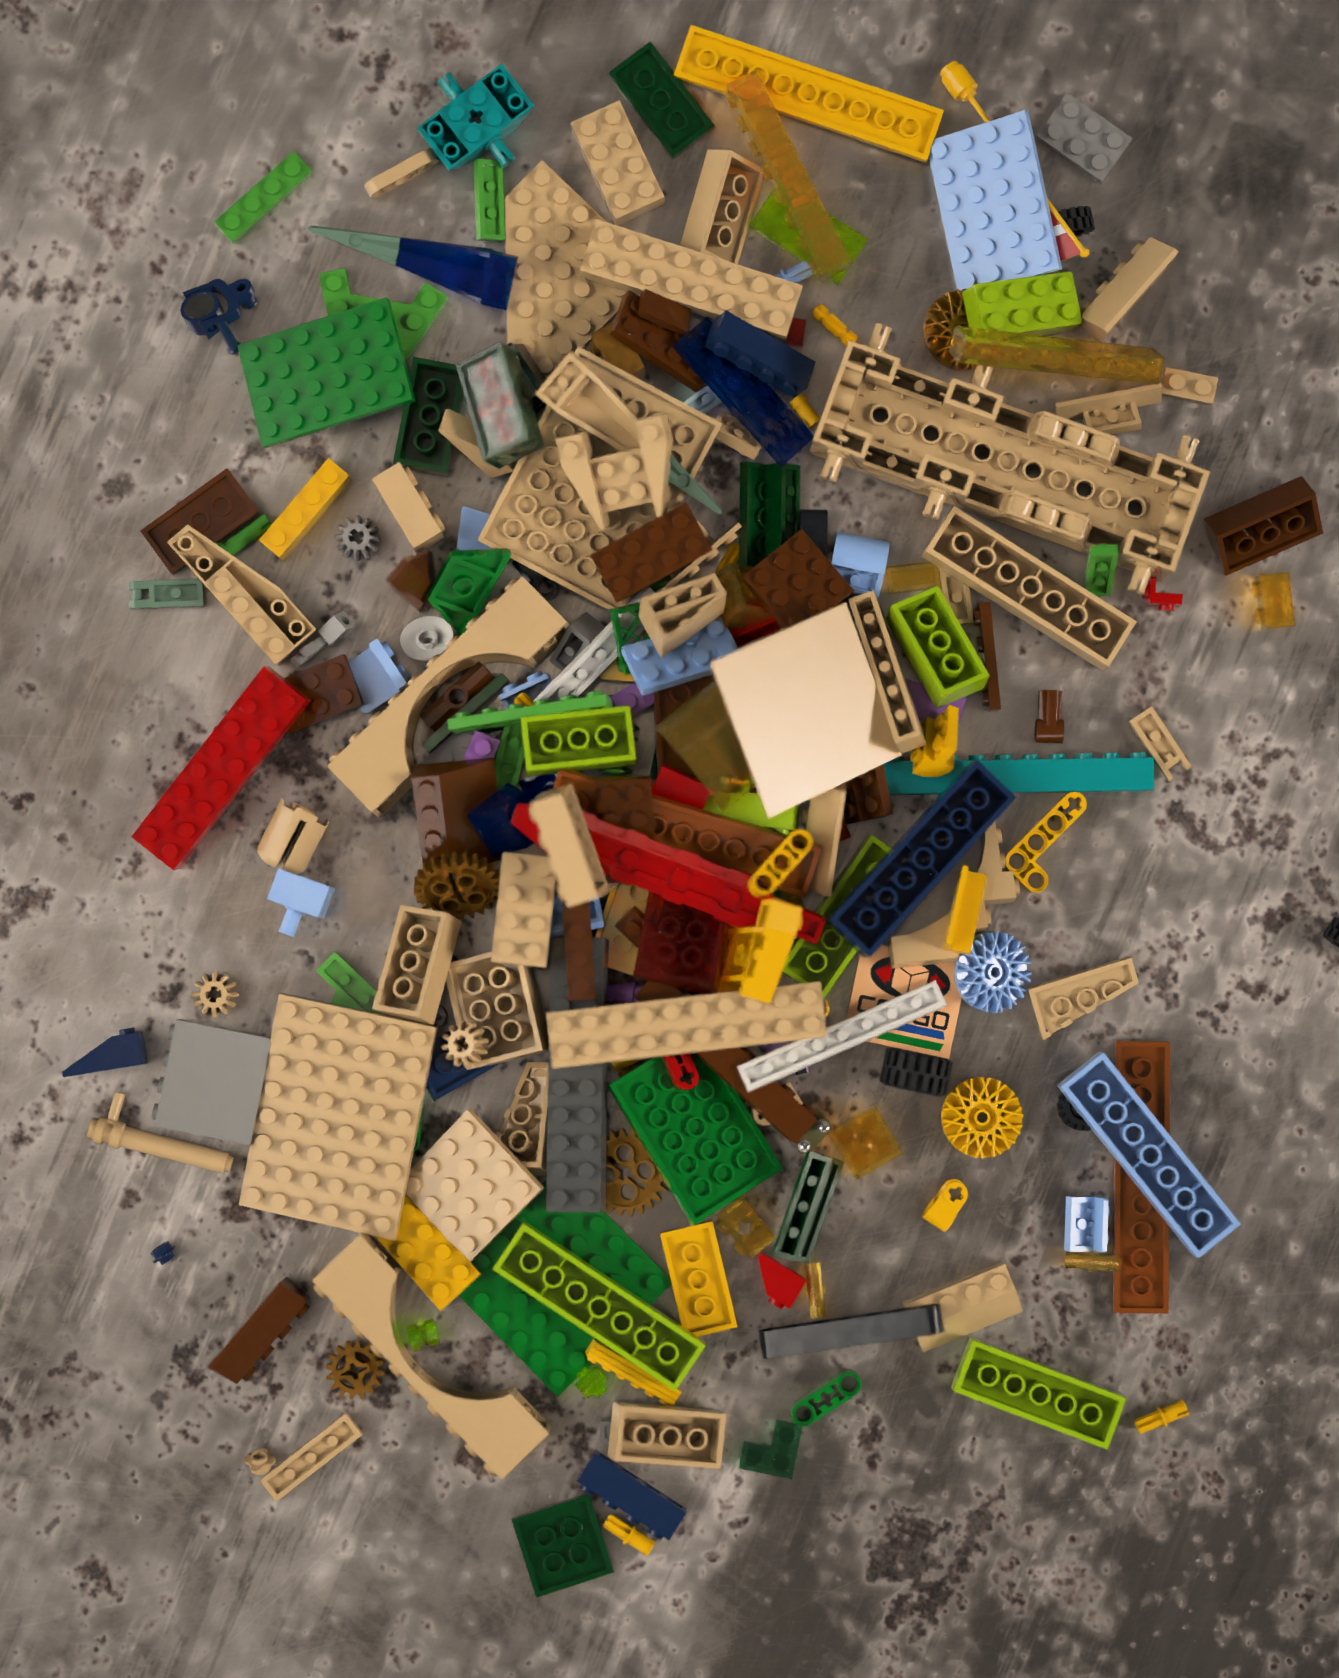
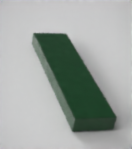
(472, 706)

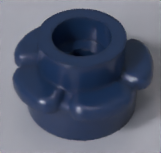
(163, 1253)

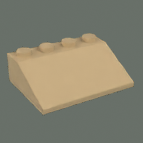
(501, 1002)

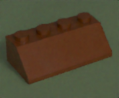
(1264, 525)
(260, 1331)

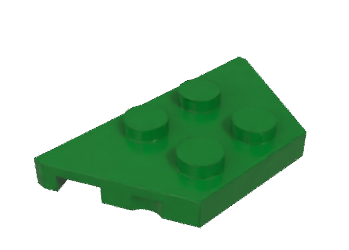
(466, 584)

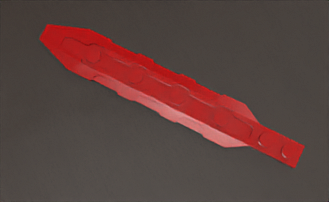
(674, 874)

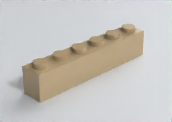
(887, 671)

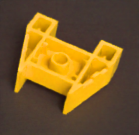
(760, 951)

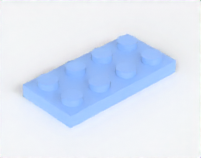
(681, 665)

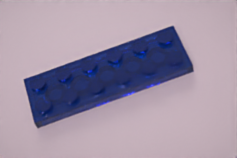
(746, 397)

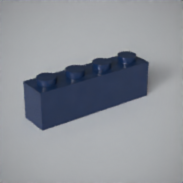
(760, 354)
(632, 1495)

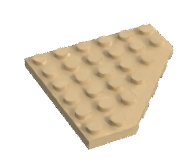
(549, 301)

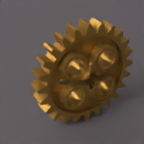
(473, 878)
(639, 1155)

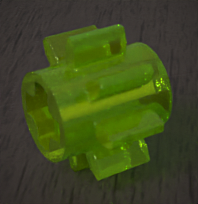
(591, 1382)

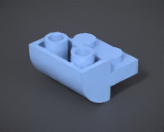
(861, 561)

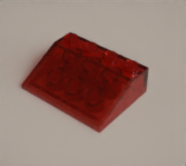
(681, 946)

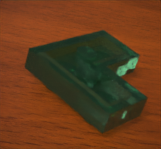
(776, 1458)

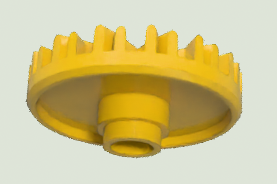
(961, 1112)

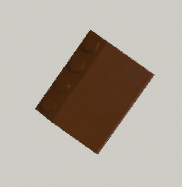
(444, 798)

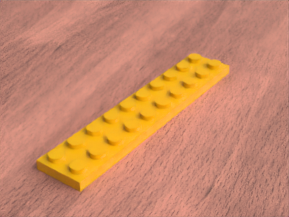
(813, 94)

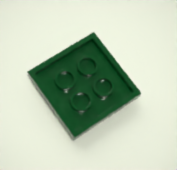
(562, 1545)

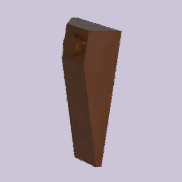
(414, 579)

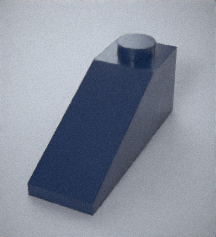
(116, 1052)

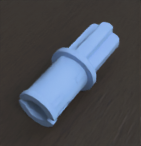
(796, 272)

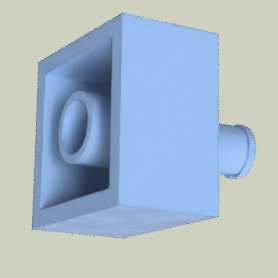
(300, 897)

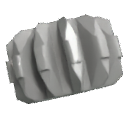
(362, 529)

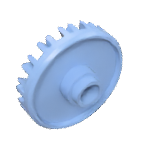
(993, 972)

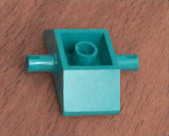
(495, 100)

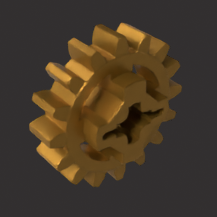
(357, 1381)

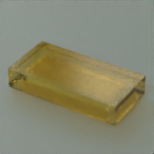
(912, 577)

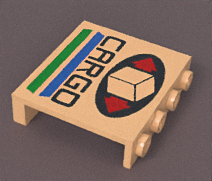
(879, 983)

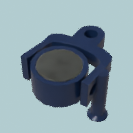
(207, 316)

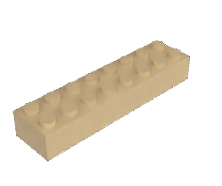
(689, 278)
(1028, 588)

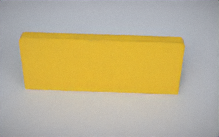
(964, 911)

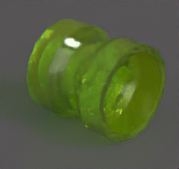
(423, 1335)

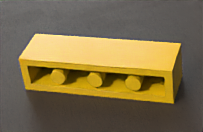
(305, 509)

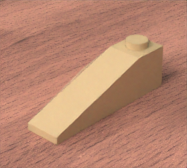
(526, 1120)

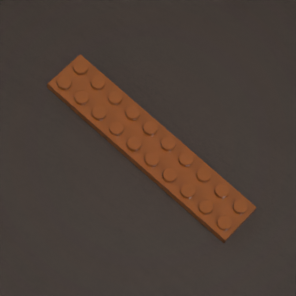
(710, 835)
(1138, 1228)

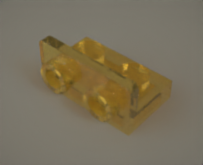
(1273, 601)

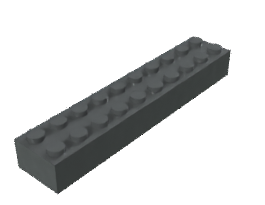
(576, 1102)

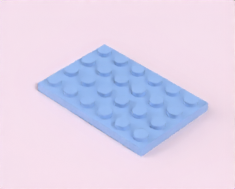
(994, 202)

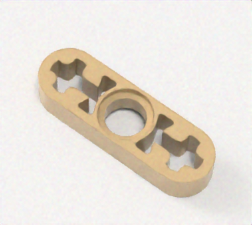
(401, 173)

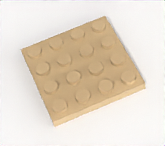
(471, 1185)

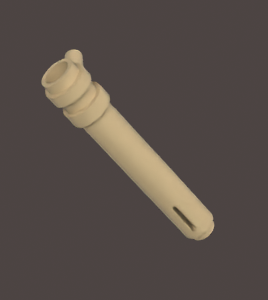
(119, 1135)

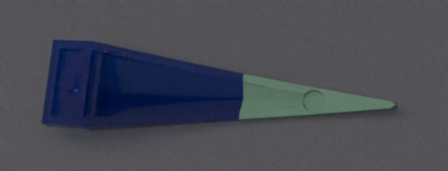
(467, 270)

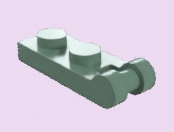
(167, 593)

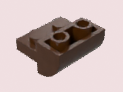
(867, 797)

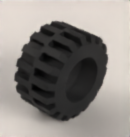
(916, 1071)

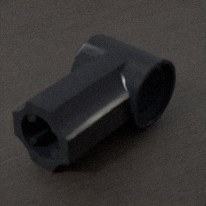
(535, 580)

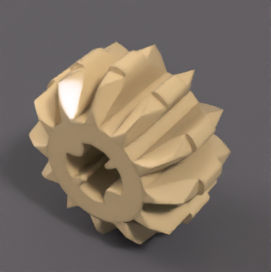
(220, 1001)
(457, 1050)

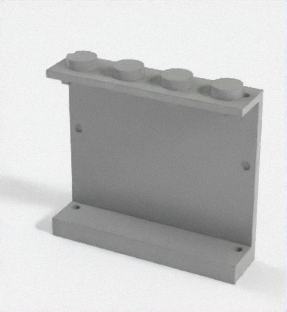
(211, 1082)

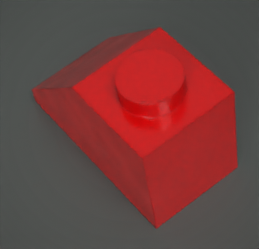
(779, 1281)

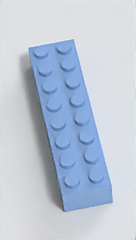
(1148, 1154)

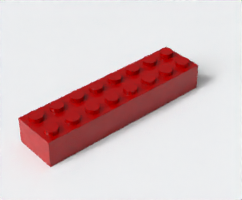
(221, 768)

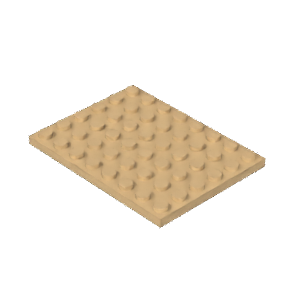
(543, 513)
(338, 1116)

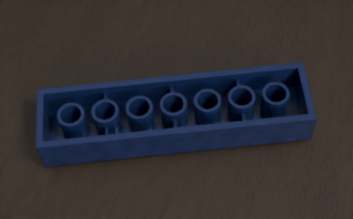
(920, 859)

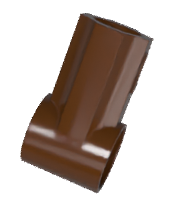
(1049, 725)

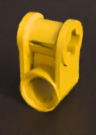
(943, 1209)

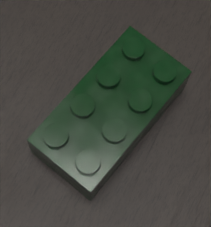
(419, 440)

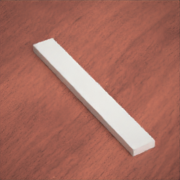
(842, 1036)

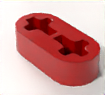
(675, 1071)

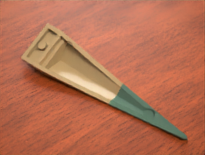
(591, 403)

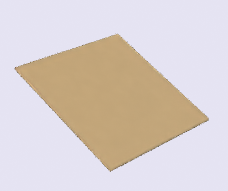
(805, 709)

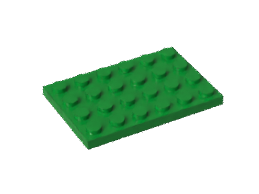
(326, 373)
(695, 1136)

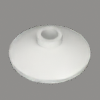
(426, 637)

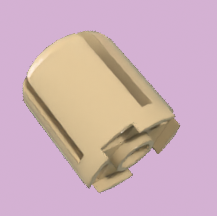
(280, 832)

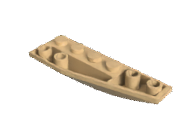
(248, 596)

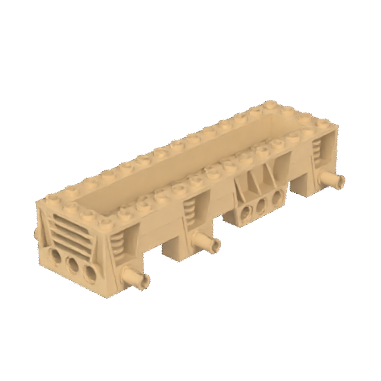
(999, 486)

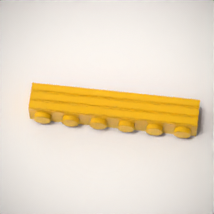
(627, 1370)

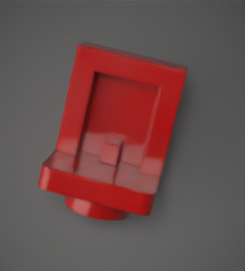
(1164, 601)

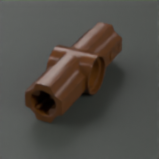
(470, 684)

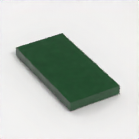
(661, 100)

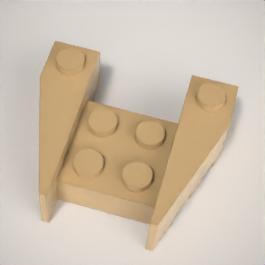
(622, 476)

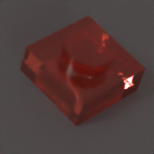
(796, 333)

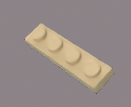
(311, 1457)

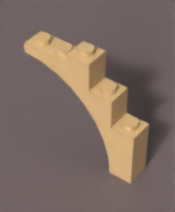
(926, 944)

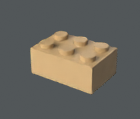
(410, 507)

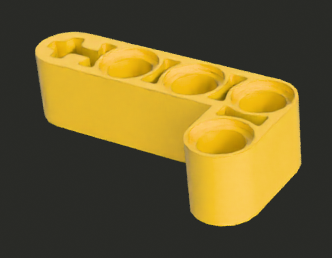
(1047, 838)

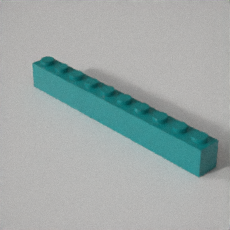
(1035, 774)

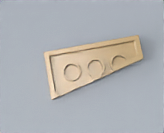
(1076, 994)

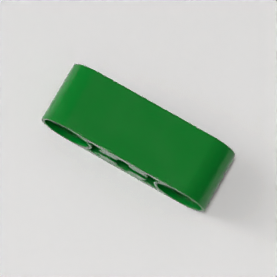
(825, 1408)

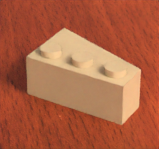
(681, 611)

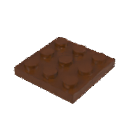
(796, 582)

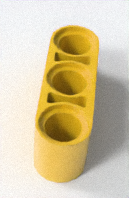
(789, 854)

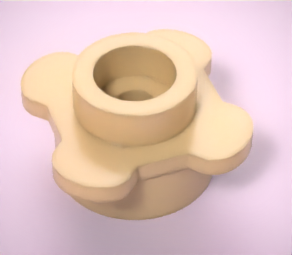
(260, 1461)

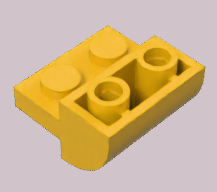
(941, 739)

